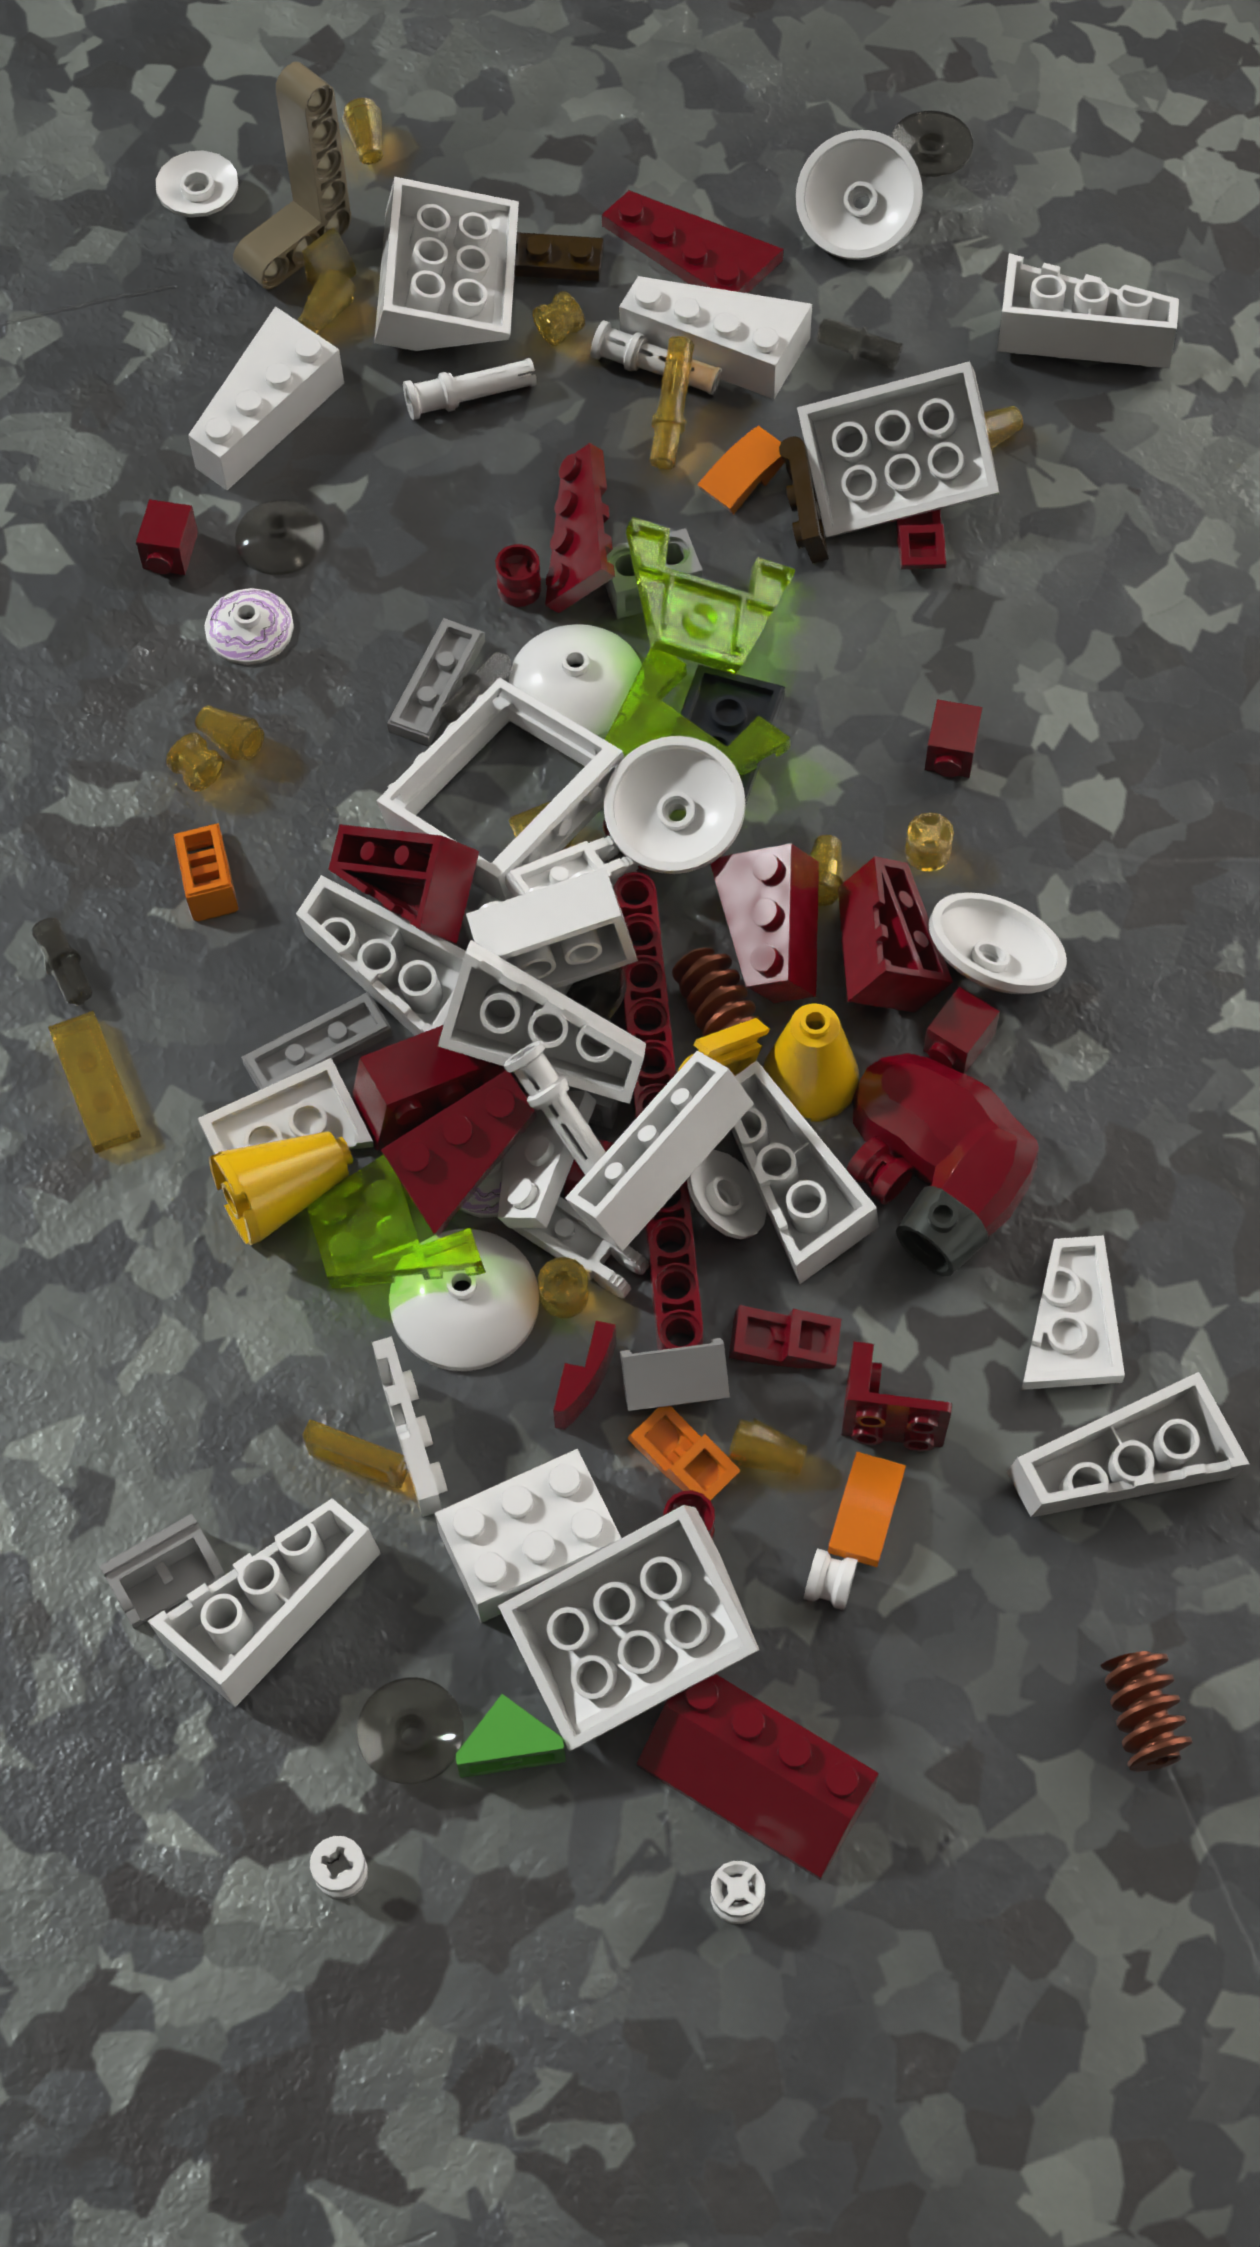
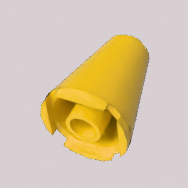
(814, 1063)
(277, 1180)

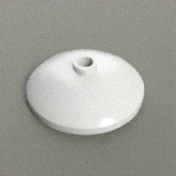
(853, 167)
(584, 694)
(670, 777)
(997, 943)
(472, 1325)

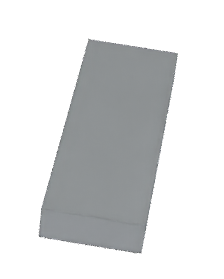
(435, 681)
(333, 1035)

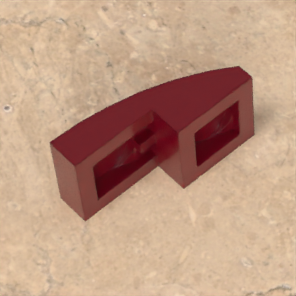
(921, 541)
(785, 1340)
(581, 1383)

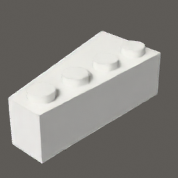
(1084, 318)
(742, 333)
(264, 398)
(384, 953)
(505, 1009)
(800, 1181)
(1137, 1451)
(268, 1602)

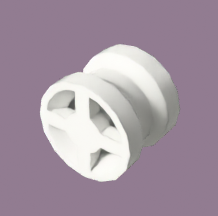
(830, 1579)
(338, 1879)
(742, 1882)

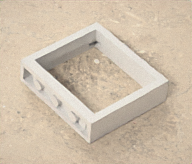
(466, 737)

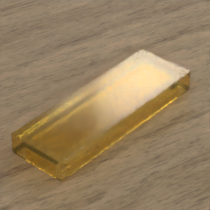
(94, 1082)

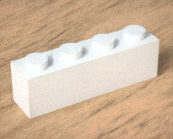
(659, 1150)

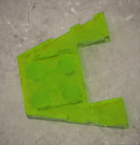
(699, 616)
(647, 718)
(372, 1237)

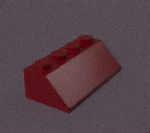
(759, 1771)

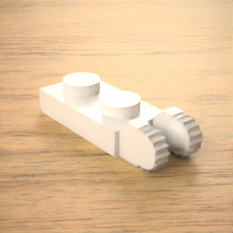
(567, 863)
(572, 1238)

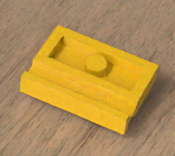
(733, 1046)

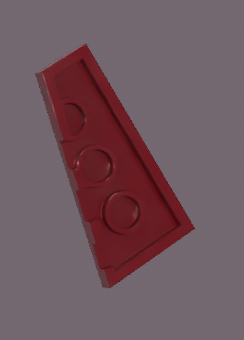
(691, 245)
(579, 538)

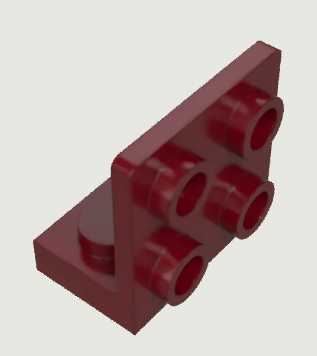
(884, 1417)

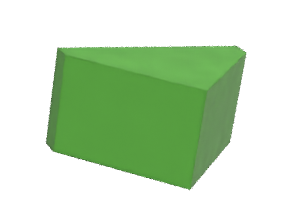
(508, 1741)

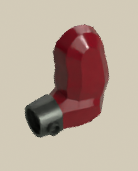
(961, 1147)

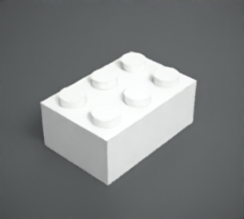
(558, 929)
(525, 1531)

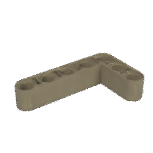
(315, 175)

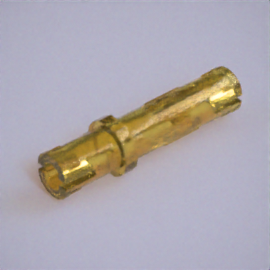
(669, 419)

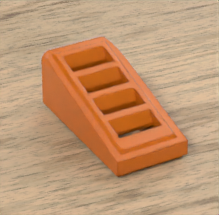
(210, 897)

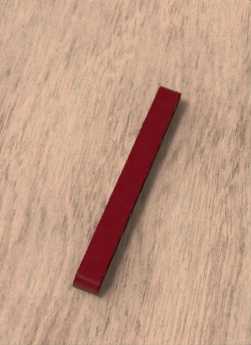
(652, 1007)

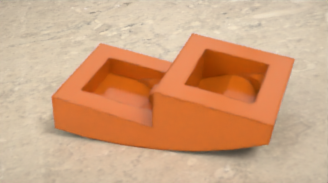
(742, 468)
(682, 1453)
(866, 1509)

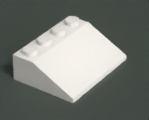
(445, 267)
(899, 449)
(630, 1626)

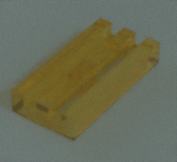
(355, 1454)

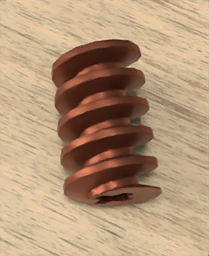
(713, 990)
(1145, 1710)

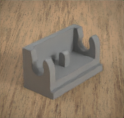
(675, 1375)
(162, 1570)

